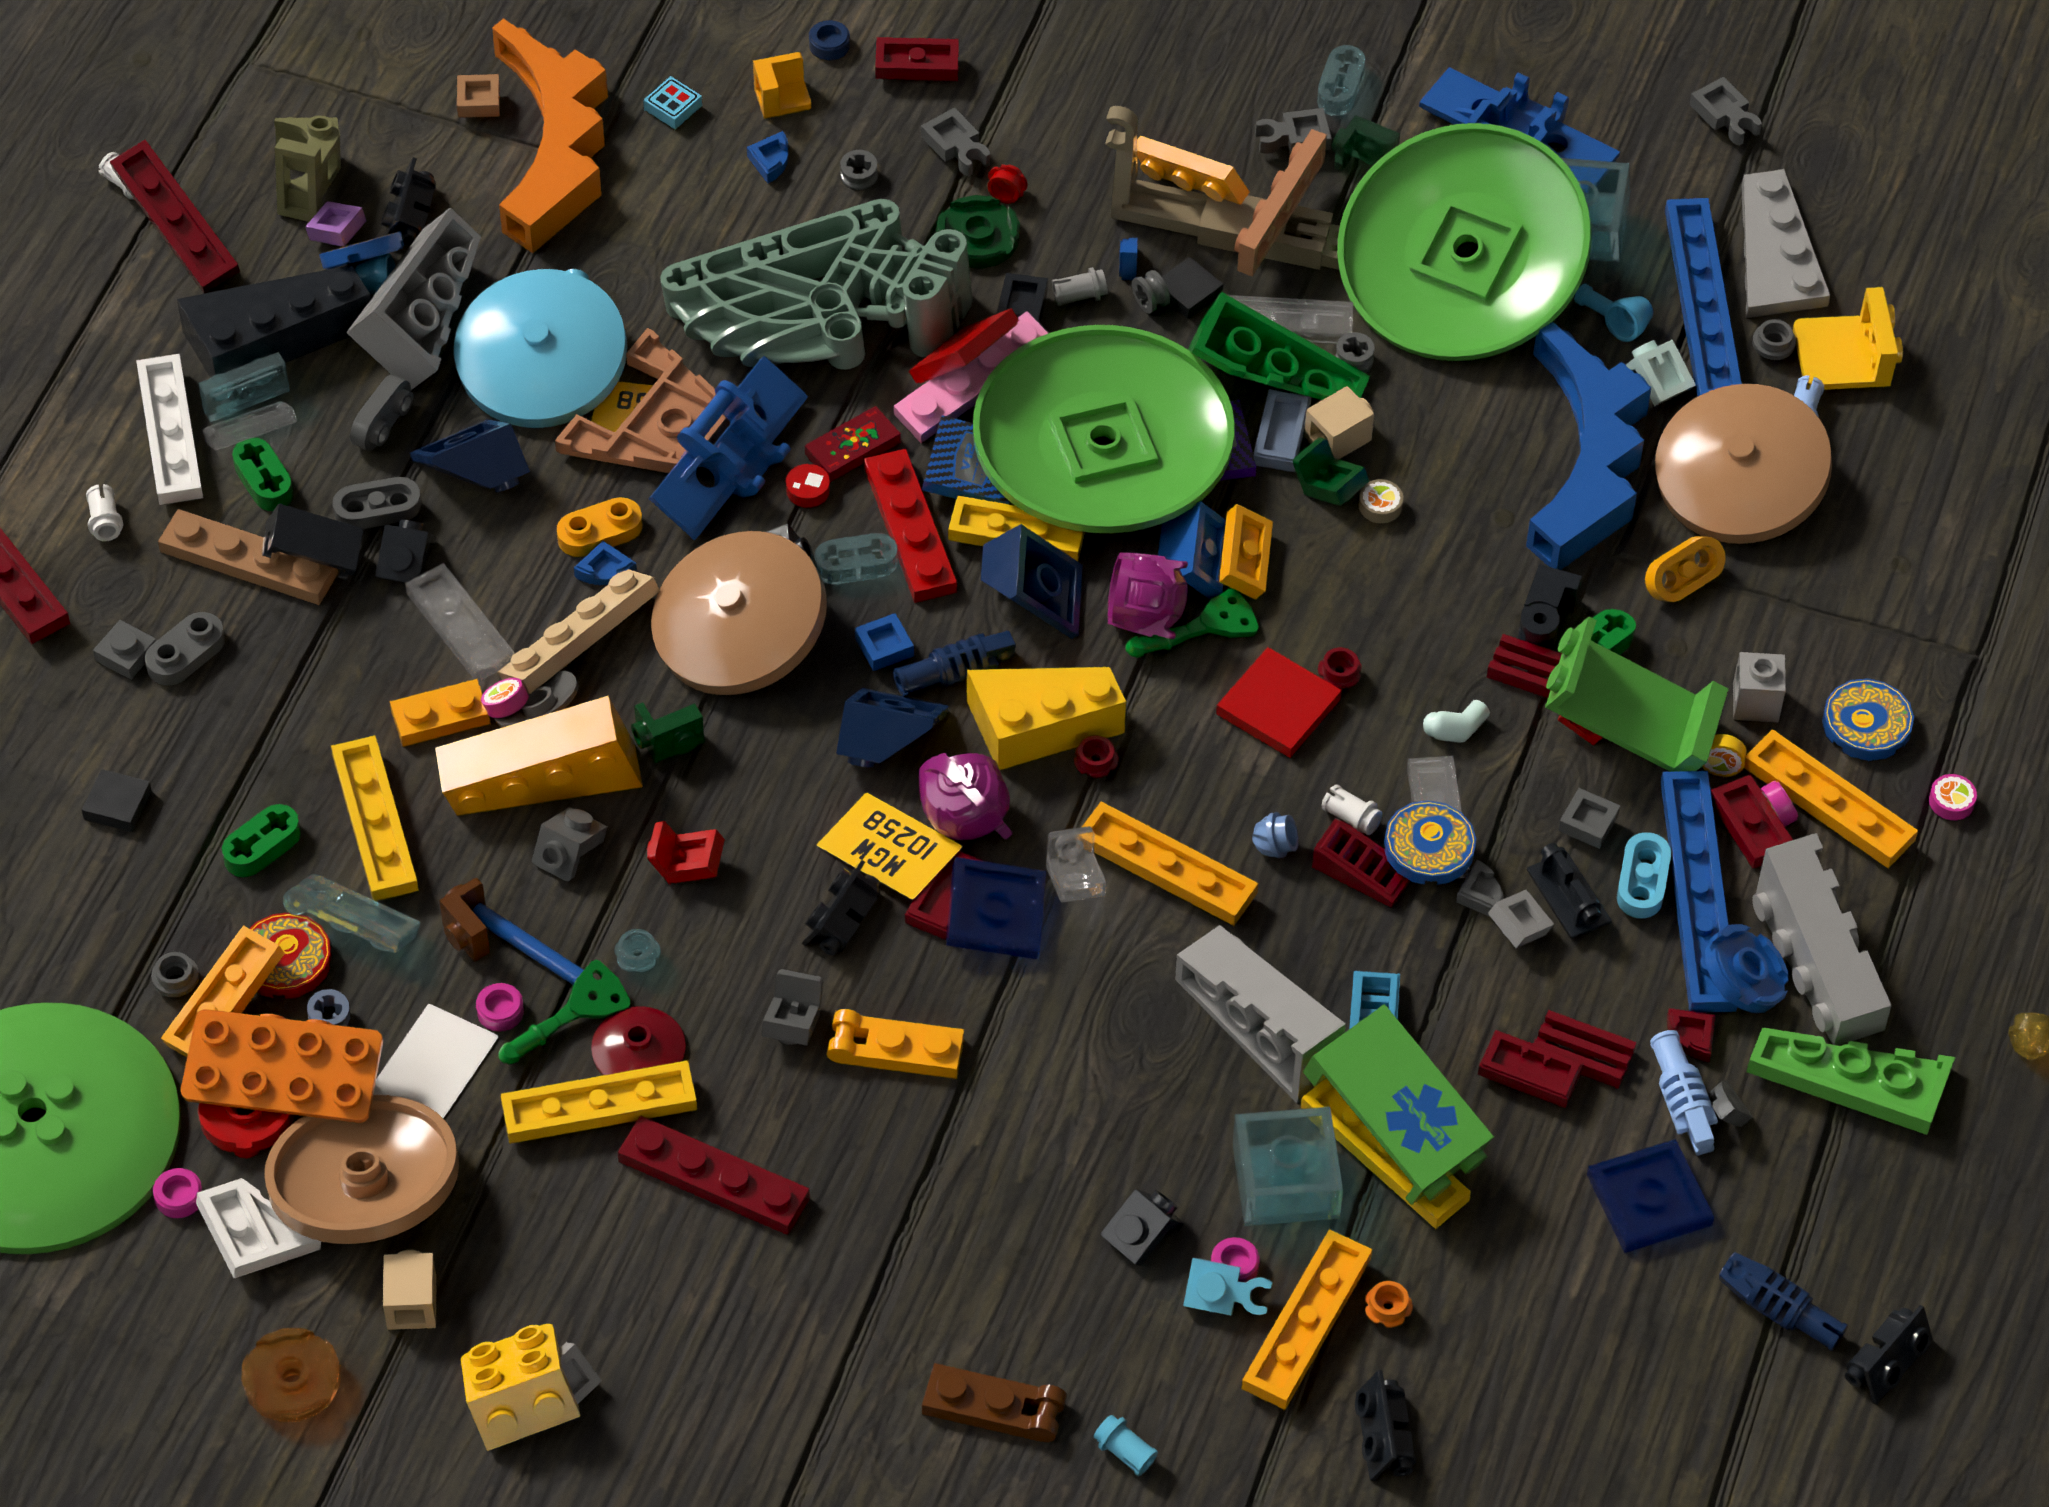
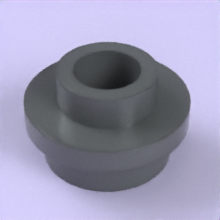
(1774, 340)
(175, 964)

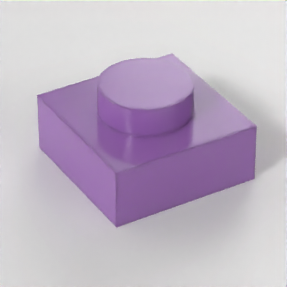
(335, 223)

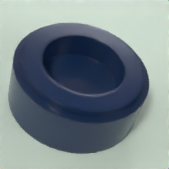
(829, 40)

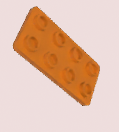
(282, 1065)

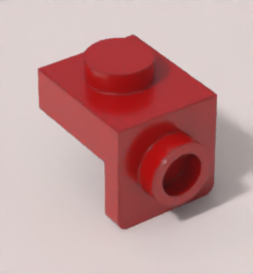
(684, 855)

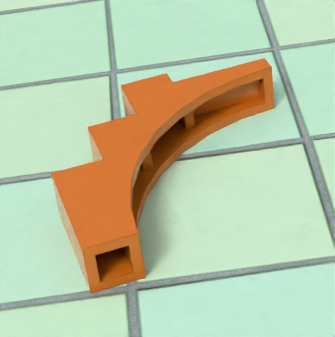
(563, 174)

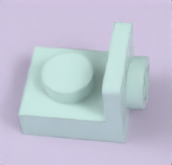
(1662, 370)

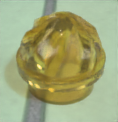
(2030, 1035)

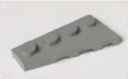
(1777, 250)

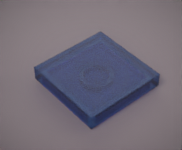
(996, 908)
(1650, 1196)

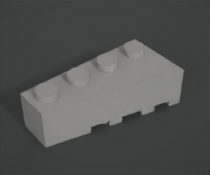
(415, 303)
(1820, 941)
(1258, 1007)

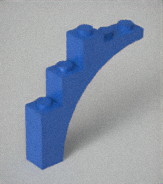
(1596, 495)

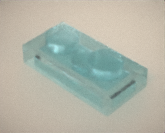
(244, 386)

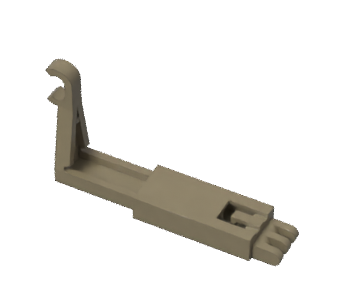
(1305, 240)

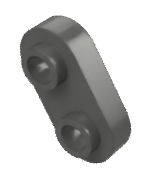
(380, 412)
(377, 502)
(187, 646)

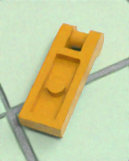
(896, 1045)

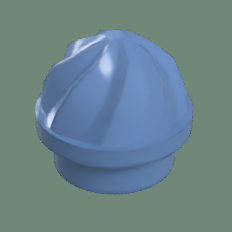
(1276, 835)

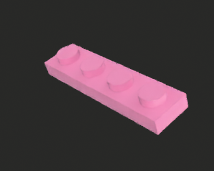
(959, 389)

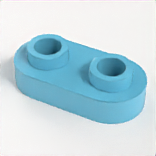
(1643, 878)

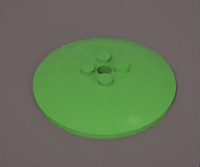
(1456, 189)
(1114, 382)
(104, 1128)

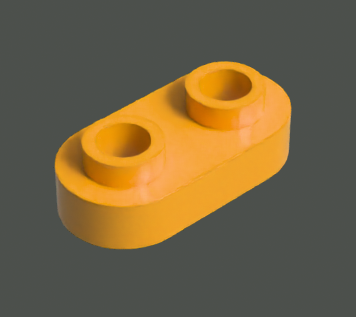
(599, 525)
(1681, 570)

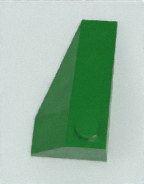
(1268, 353)

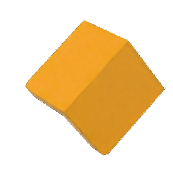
(781, 85)

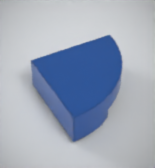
(770, 156)
(1128, 259)
(602, 565)

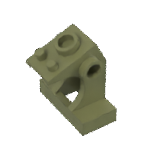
(308, 147)

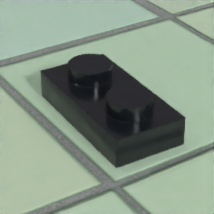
(1024, 295)

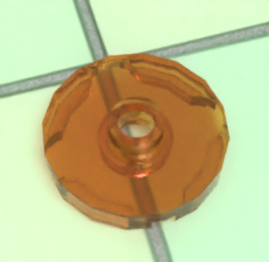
(286, 1354)

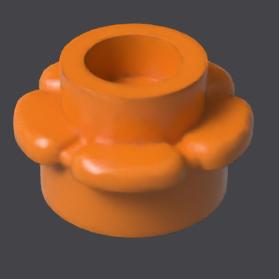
(1388, 1293)

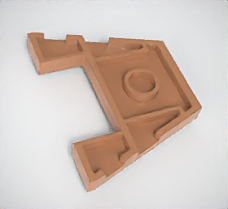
(651, 430)

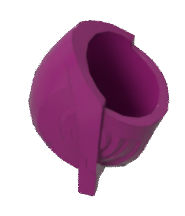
(1147, 594)
(964, 796)

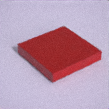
(964, 346)
(1278, 702)

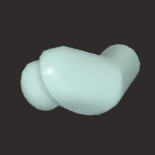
(1456, 726)

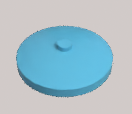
(540, 348)

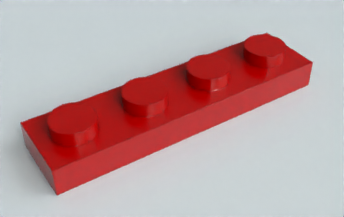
(910, 525)

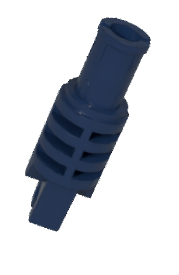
(951, 662)
(1780, 1300)

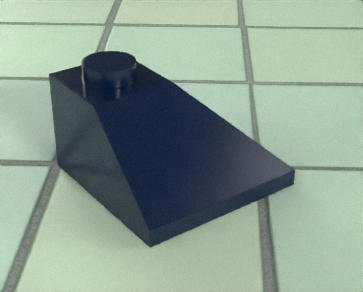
(479, 455)
(1035, 577)
(882, 724)

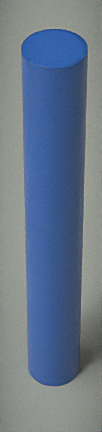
(527, 944)

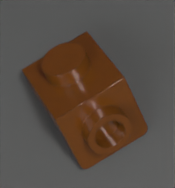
(459, 921)

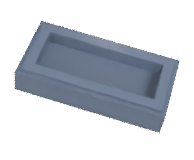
(1281, 430)

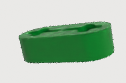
(270, 470)
(1614, 630)
(263, 842)

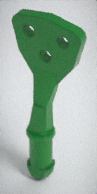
(1207, 622)
(577, 1007)

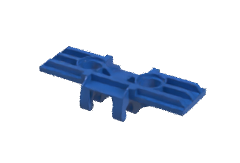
(1458, 95)
(738, 455)

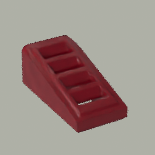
(1338, 866)

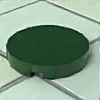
(988, 227)

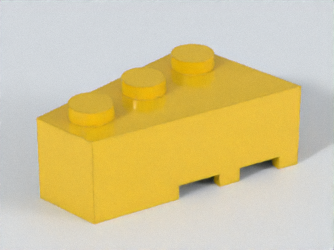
(1043, 710)

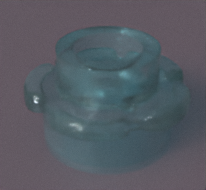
(637, 941)

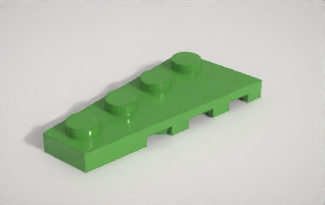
(1872, 1082)

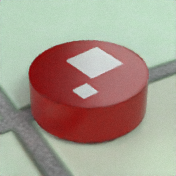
(807, 485)

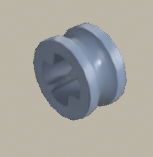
(329, 998)

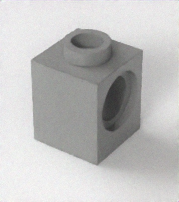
(1759, 687)

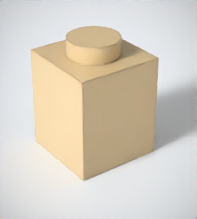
(1342, 421)
(409, 1290)

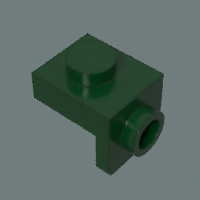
(1328, 477)
(669, 734)

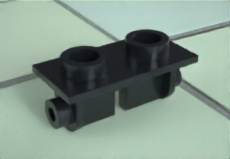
(410, 190)
(1567, 892)
(850, 893)
(1903, 1339)
(1381, 1408)

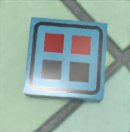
(672, 102)

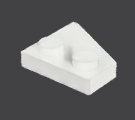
(249, 1229)

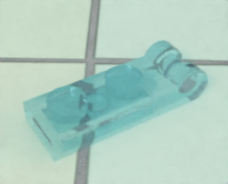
(351, 913)

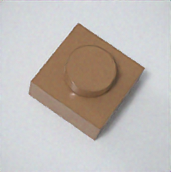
(478, 95)

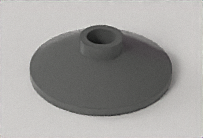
(546, 699)

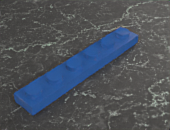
(1702, 294)
(1695, 880)

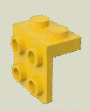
(1851, 348)
(517, 1386)

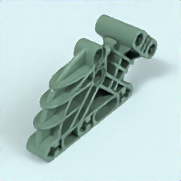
(764, 299)

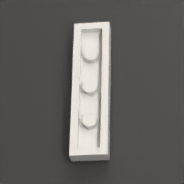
(169, 429)

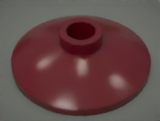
(615, 1051)

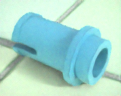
(1125, 1444)

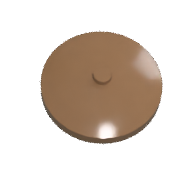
(1743, 463)
(739, 613)
(362, 1178)

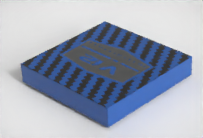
(955, 465)

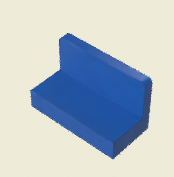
(1199, 540)

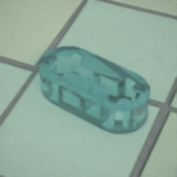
(1334, 78)
(856, 558)

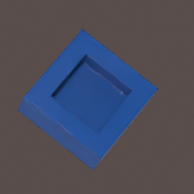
(884, 642)

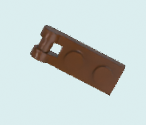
(993, 1403)

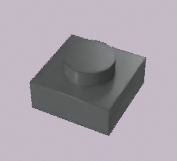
(123, 649)
(1589, 818)

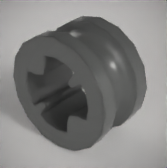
(854, 159)
(1150, 291)
(1361, 345)

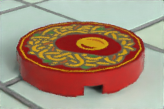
(305, 956)

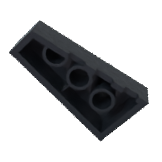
(272, 317)

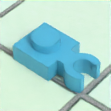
(1217, 1287)

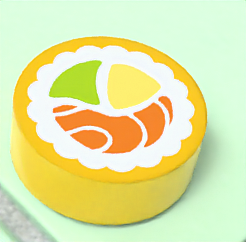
(1726, 756)

